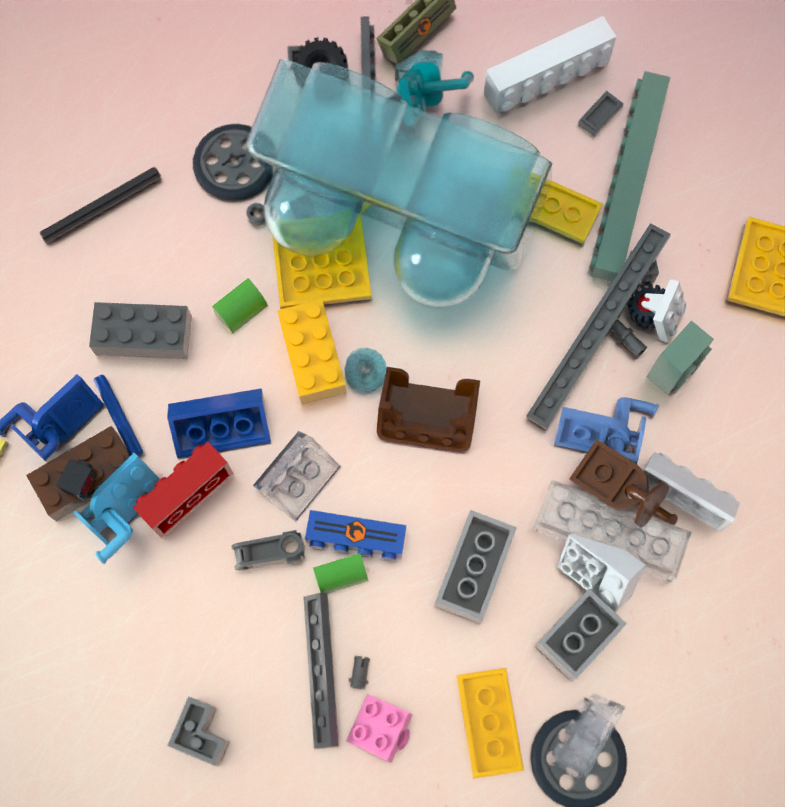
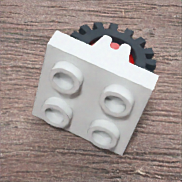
(658, 308)

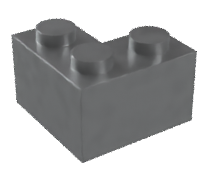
(191, 733)

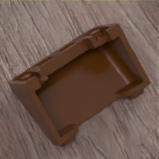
(427, 413)

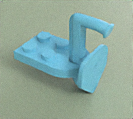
(114, 503)

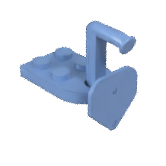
(581, 428)

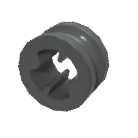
(253, 219)

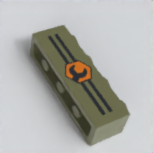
(413, 27)

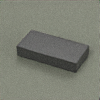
(600, 113)

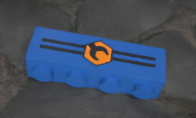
(355, 534)

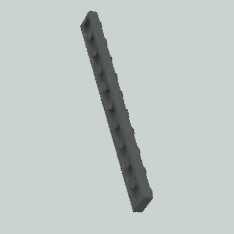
(598, 326)

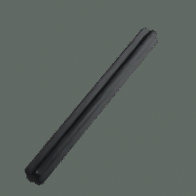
(100, 205)

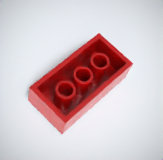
(183, 489)

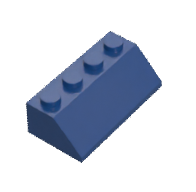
(221, 420)

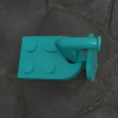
(423, 85)

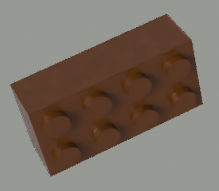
(102, 451)

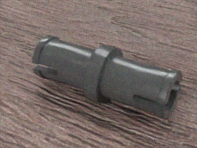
(626, 337)

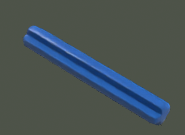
(117, 415)

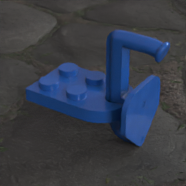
(56, 418)

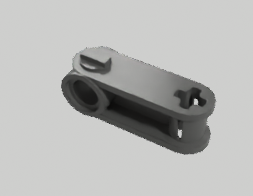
(268, 551)

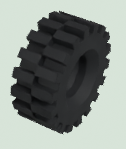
(321, 50)

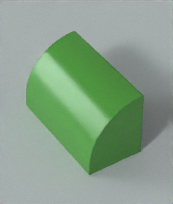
(240, 305)
(340, 574)

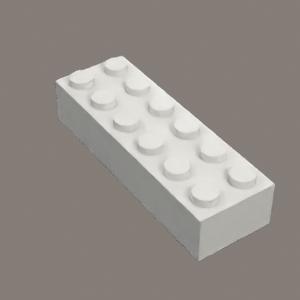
(549, 65)

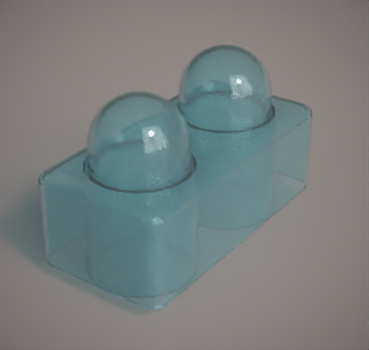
(355, 147)

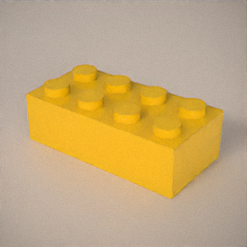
(312, 351)

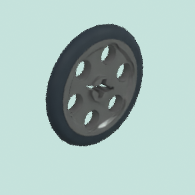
(206, 173)
(579, 795)

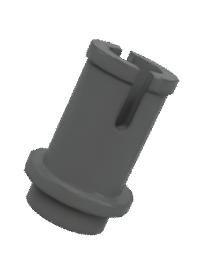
(359, 672)

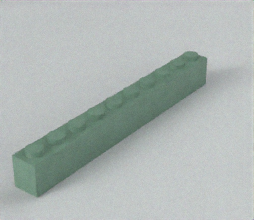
(631, 176)

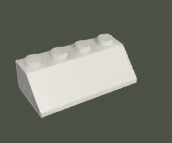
(691, 493)

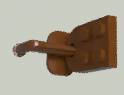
(613, 476)

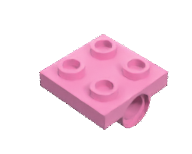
(380, 728)

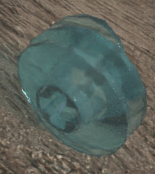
(367, 359)

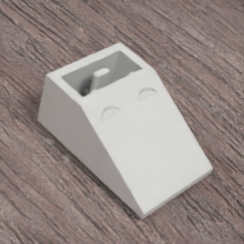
(602, 568)

